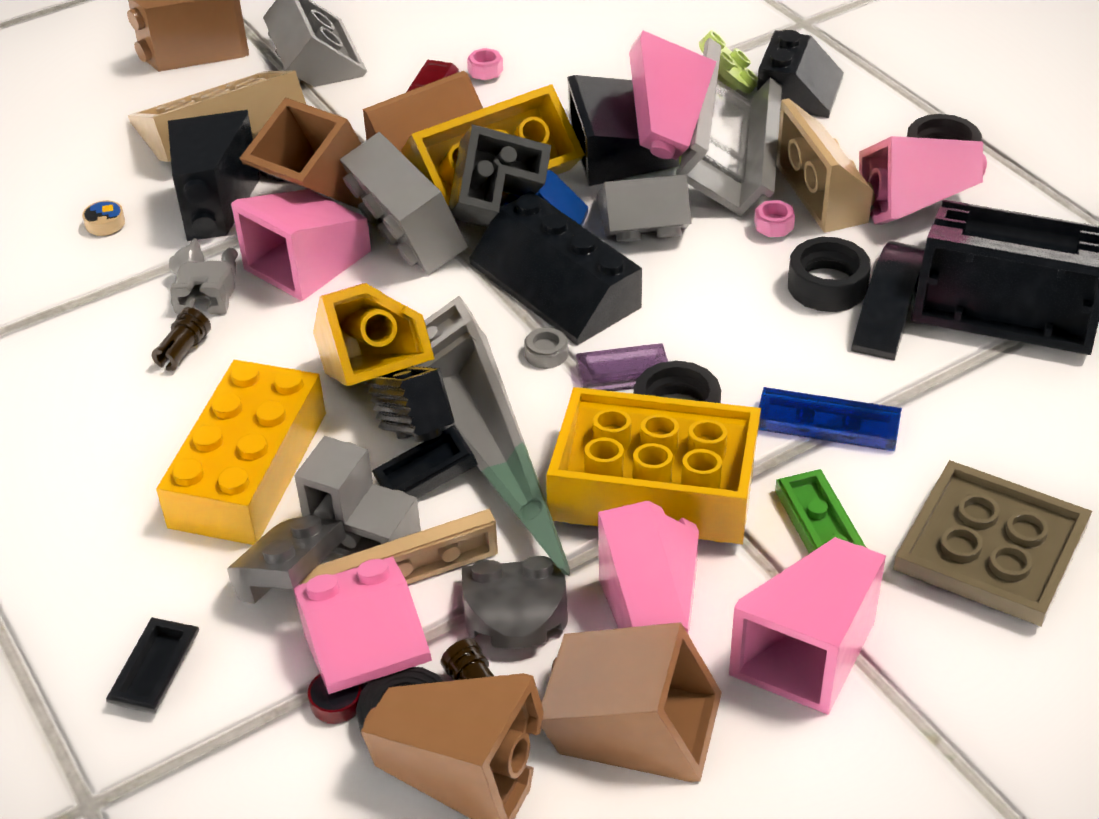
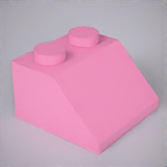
(361, 624)

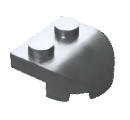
(284, 556)
(514, 601)

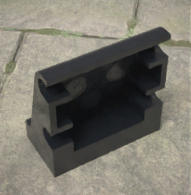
(1011, 277)

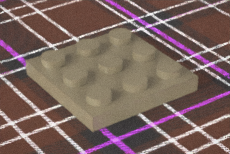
(993, 542)

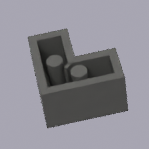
(494, 164)

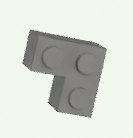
(339, 486)

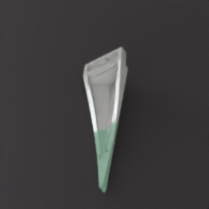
(488, 421)

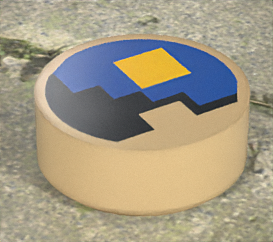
(103, 218)

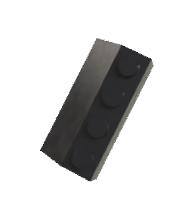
(558, 268)

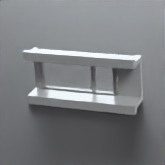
(734, 142)

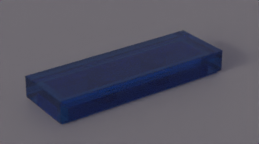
(829, 419)

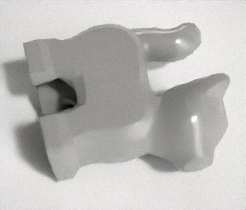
(202, 278)

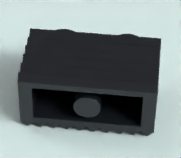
(412, 402)

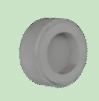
(546, 347)

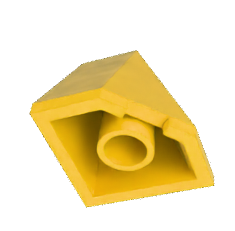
(368, 335)

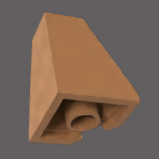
(460, 741)

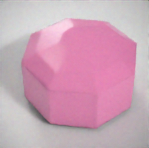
(485, 64)
(774, 218)

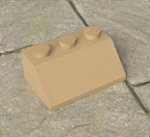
(821, 171)

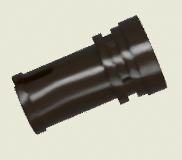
(185, 332)
(465, 660)

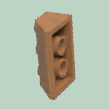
(421, 108)

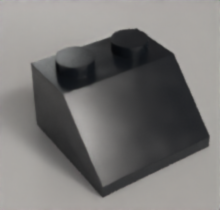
(803, 70)

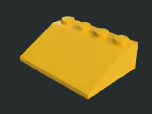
(659, 450)

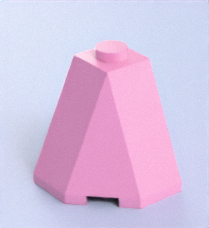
(667, 93)
(918, 173)
(647, 565)

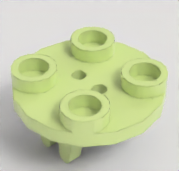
(732, 66)

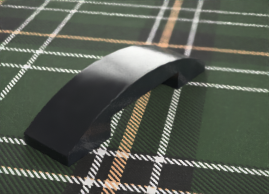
(888, 300)

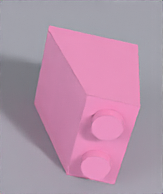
(298, 239)
(808, 624)

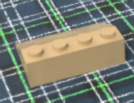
(256, 93)

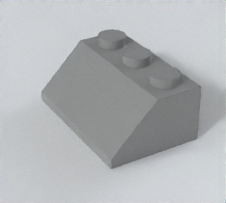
(313, 42)

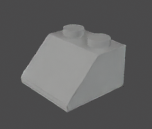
(645, 207)

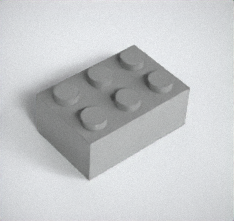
(403, 204)

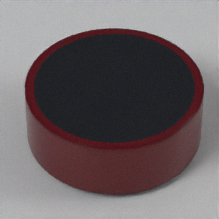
(332, 707)

